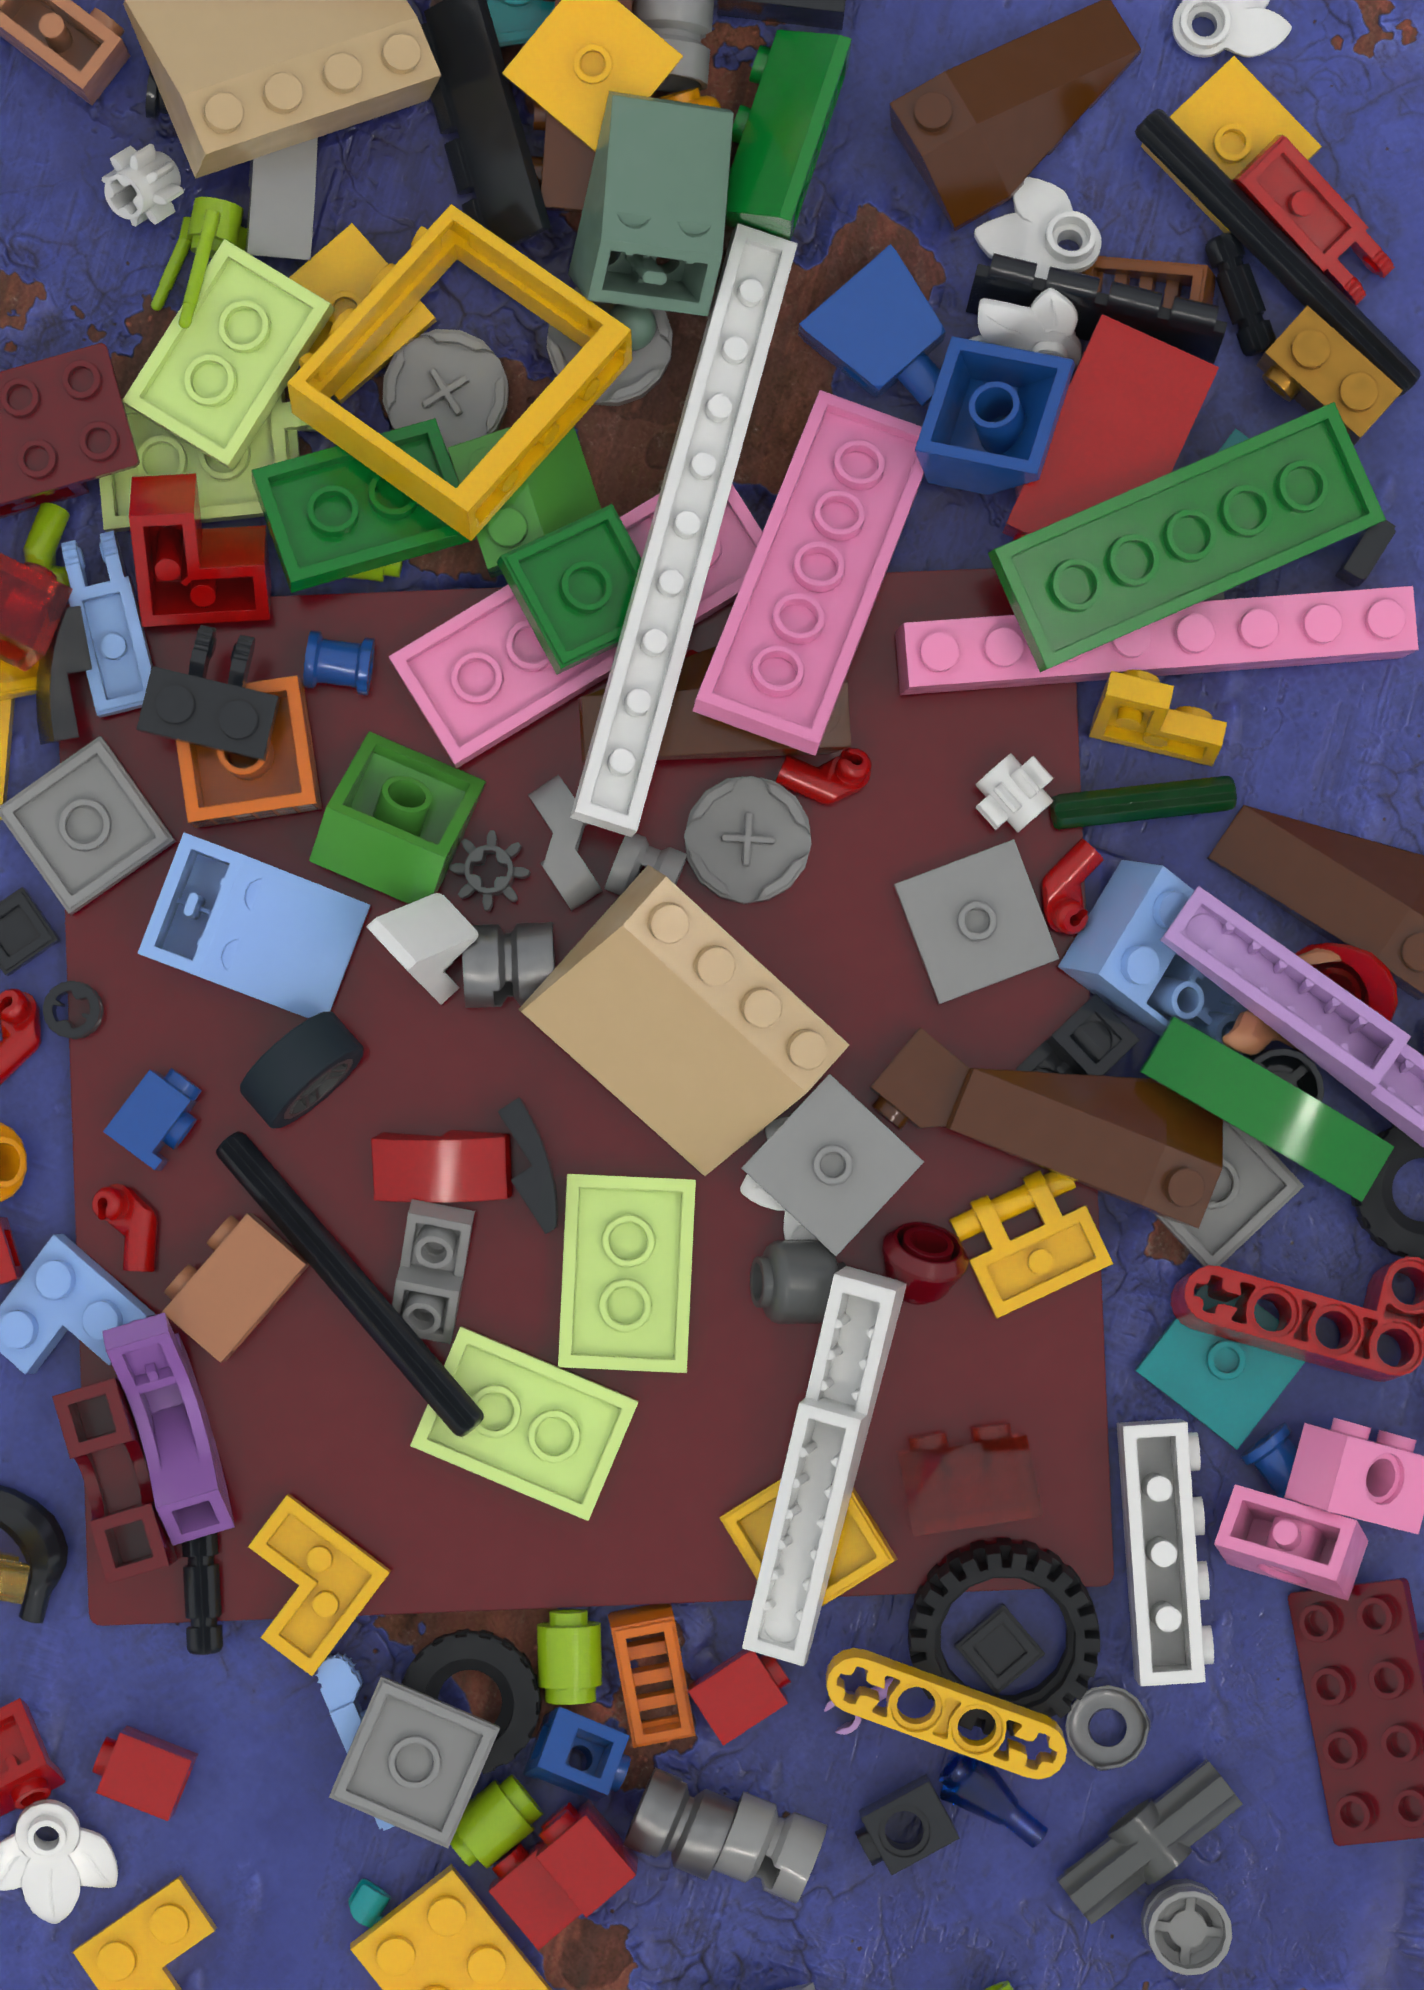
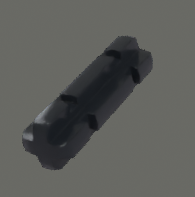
(1240, 294)
(202, 1595)

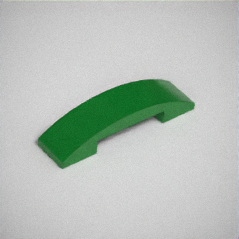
(1267, 1108)

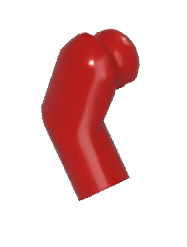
(829, 781)
(1063, 891)
(19, 1030)
(132, 1219)

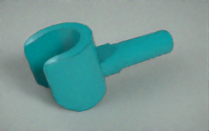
(368, 1903)

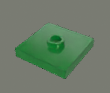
(575, 586)

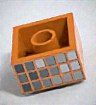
(238, 788)

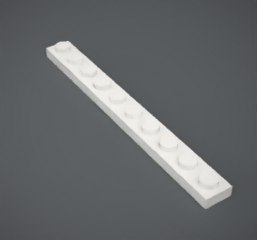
(683, 532)

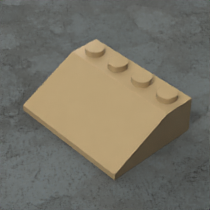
(278, 71)
(682, 1023)

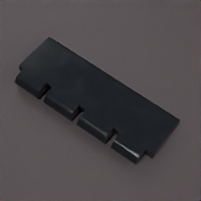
(481, 106)
(1186, 325)

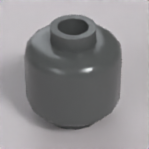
(793, 1281)

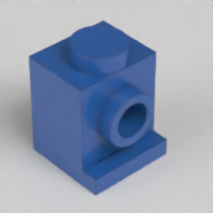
(155, 1116)
(603, 1750)

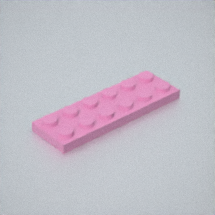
(814, 575)
(489, 674)

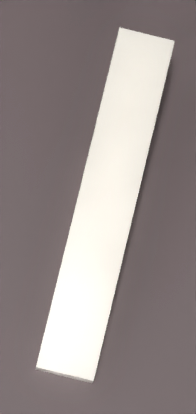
(823, 1463)

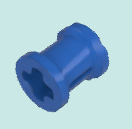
(339, 662)
(1273, 1458)

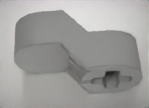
(562, 860)

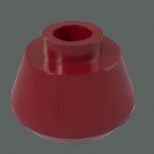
(925, 1259)

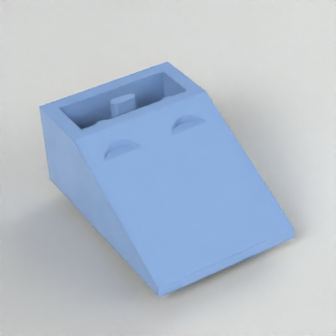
(253, 928)
(1135, 971)

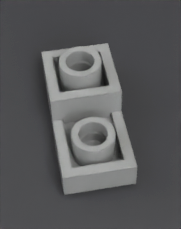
(282, 202)
(433, 1268)

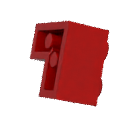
(189, 570)
(564, 1874)

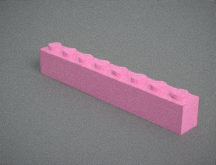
(1194, 640)

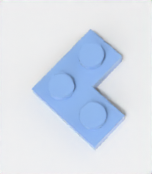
(61, 1294)

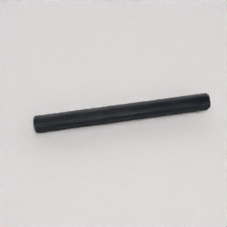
(1271, 245)
(350, 1284)

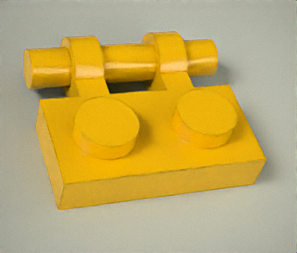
(1040, 1259)

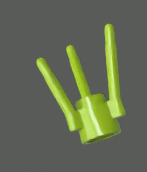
(204, 232)

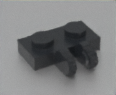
(211, 711)

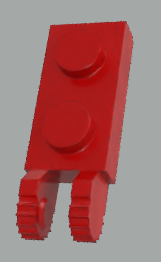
(1311, 214)

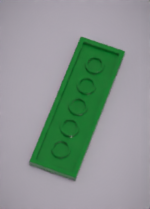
(1186, 536)

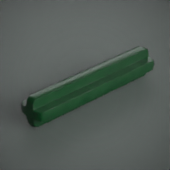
(1143, 802)

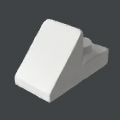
(426, 940)

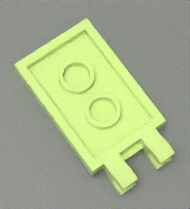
(221, 491)

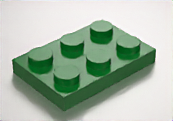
(344, 519)

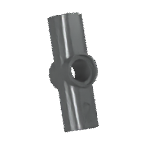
(1149, 1841)

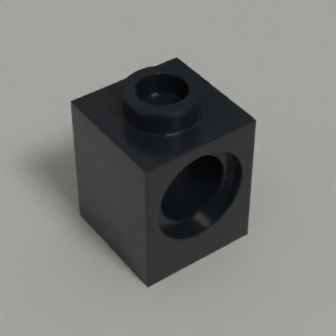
(935, 1833)

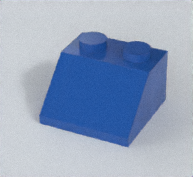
(991, 416)

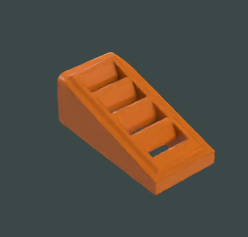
(641, 1622)

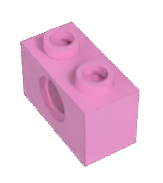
(1359, 1477)
(1291, 1542)

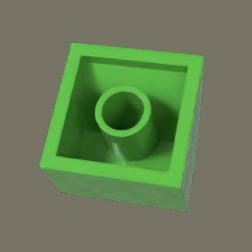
(547, 500)
(396, 820)

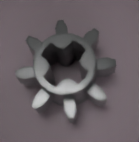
(477, 857)

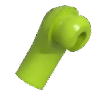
(45, 538)

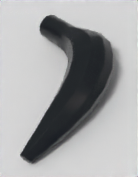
(41, 1544)

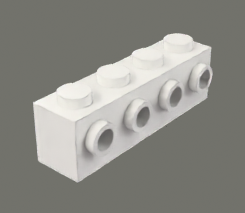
(1162, 1552)

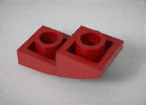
(442, 1168)

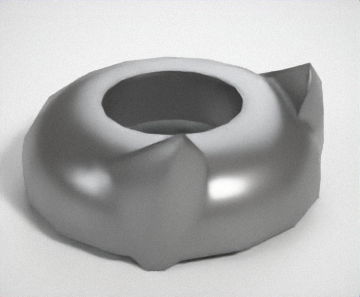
(1079, 1733)

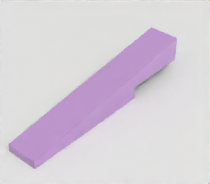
(1304, 1008)

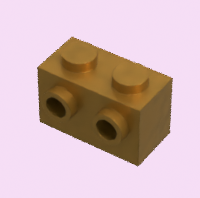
(1322, 368)

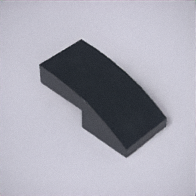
(65, 656)
(1084, 1043)
(536, 1183)

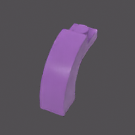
(172, 1428)

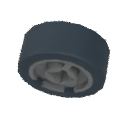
(301, 1069)

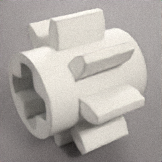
(142, 185)
(1014, 792)

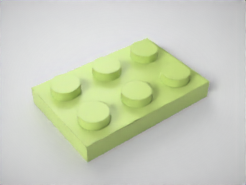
(233, 360)
(626, 1273)
(539, 1428)

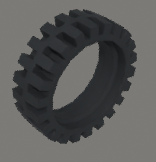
(1009, 1561)

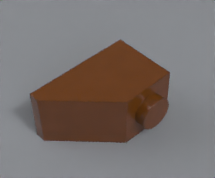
(920, 1084)

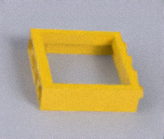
(531, 438)

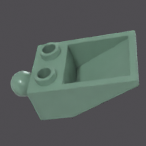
(651, 195)

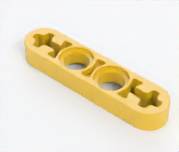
(941, 1723)

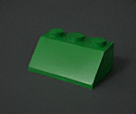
(784, 128)

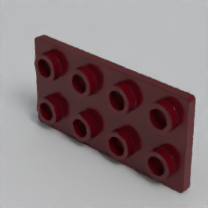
(61, 428)
(1365, 1707)

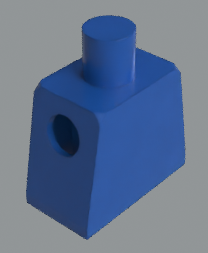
(879, 330)

